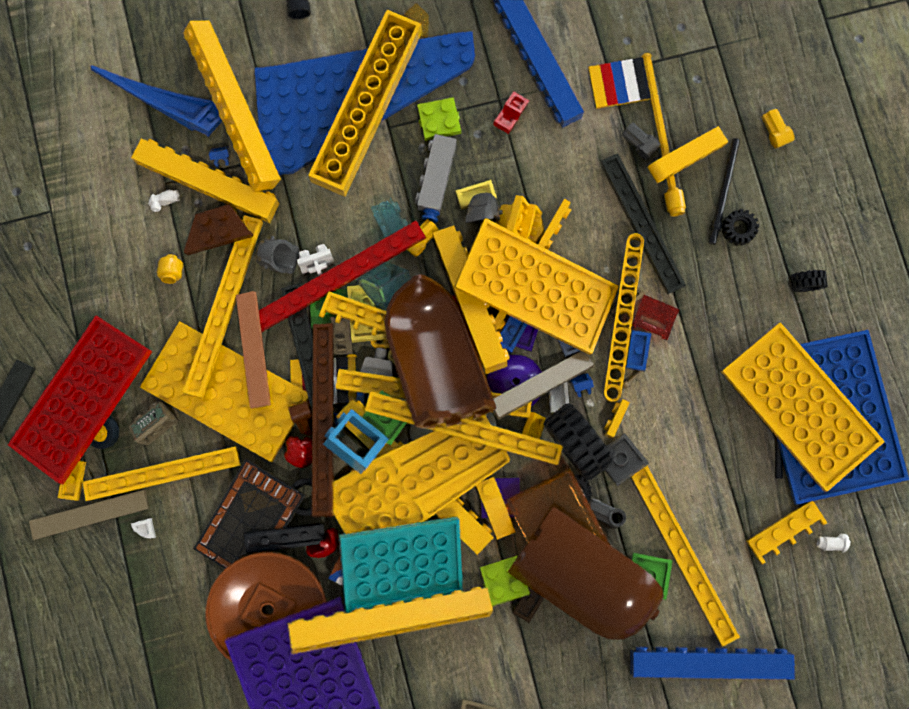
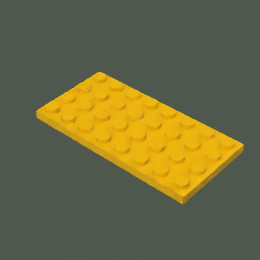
(536, 286)
(226, 396)
(802, 407)

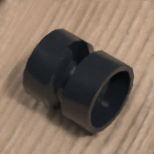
(298, 9)

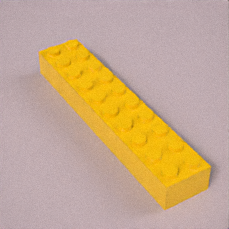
(365, 103)

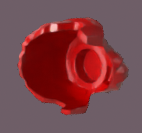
(299, 451)
(325, 547)

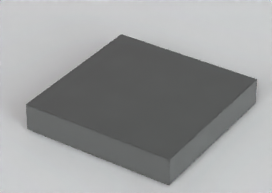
(626, 461)

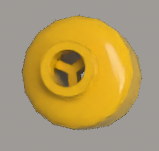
(170, 269)

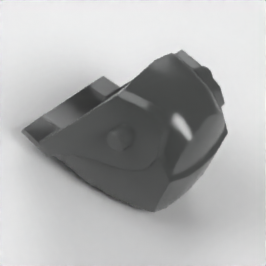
(481, 207)
(277, 255)

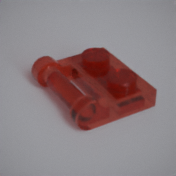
(658, 312)

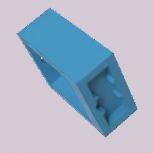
(344, 452)

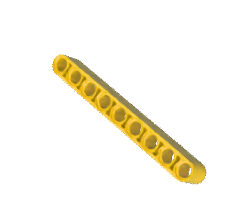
(622, 308)

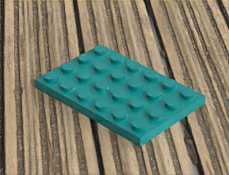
(401, 563)

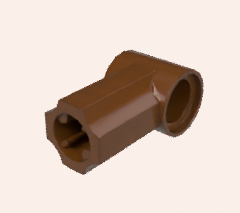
(302, 416)

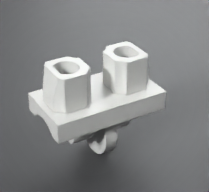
(315, 262)

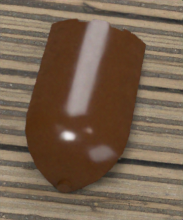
(435, 355)
(587, 578)

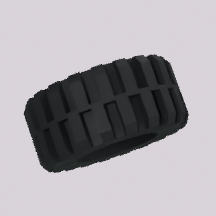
(578, 441)

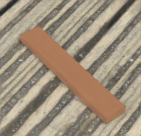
(253, 350)

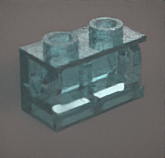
(388, 217)

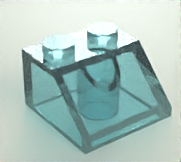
(383, 282)

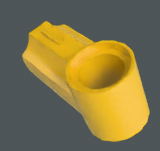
(779, 132)
(428, 228)

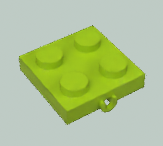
(439, 118)
(502, 585)

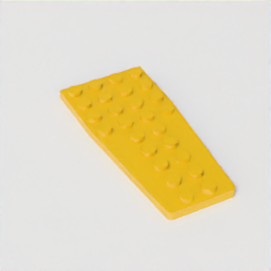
(413, 481)

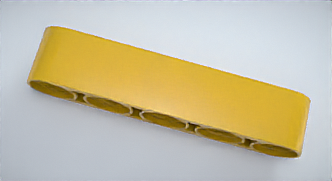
(687, 154)

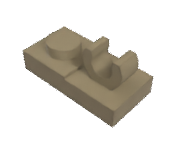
(342, 337)

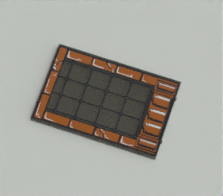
(251, 503)

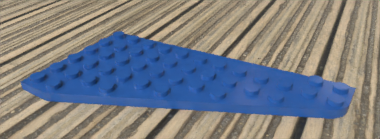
(304, 97)

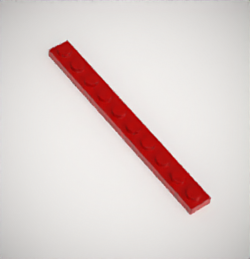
(340, 275)

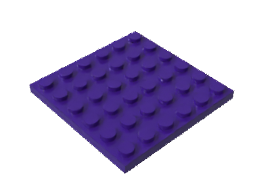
(304, 680)

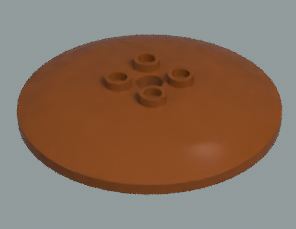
(257, 581)

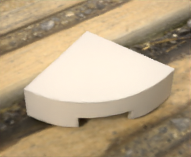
(144, 528)

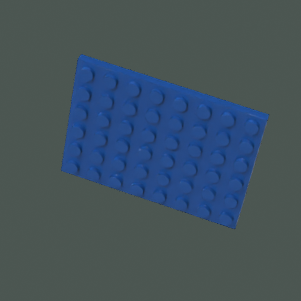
(855, 371)

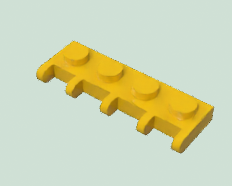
(354, 311)
(785, 529)

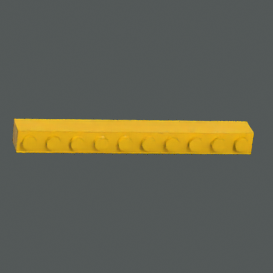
(231, 106)
(471, 532)
(389, 620)

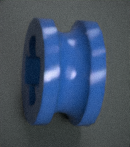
(430, 214)

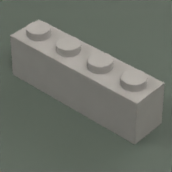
(437, 173)

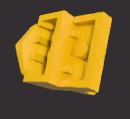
(522, 219)

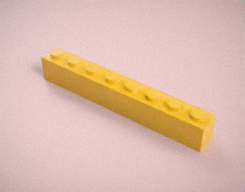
(205, 180)
(475, 312)

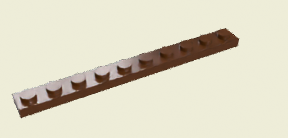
(322, 420)

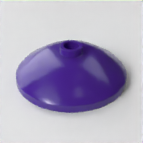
(517, 367)

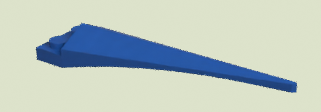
(187, 110)

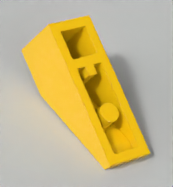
(495, 508)

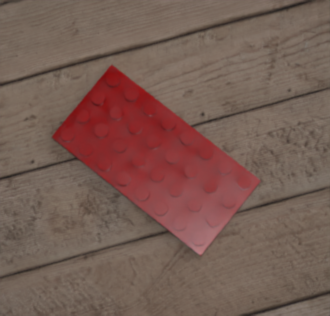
(79, 399)

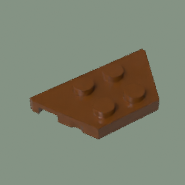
(215, 229)

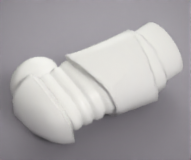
(165, 198)
(841, 543)

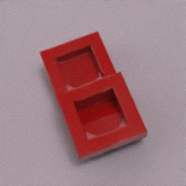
(511, 112)

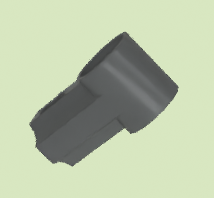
(644, 143)
(604, 513)

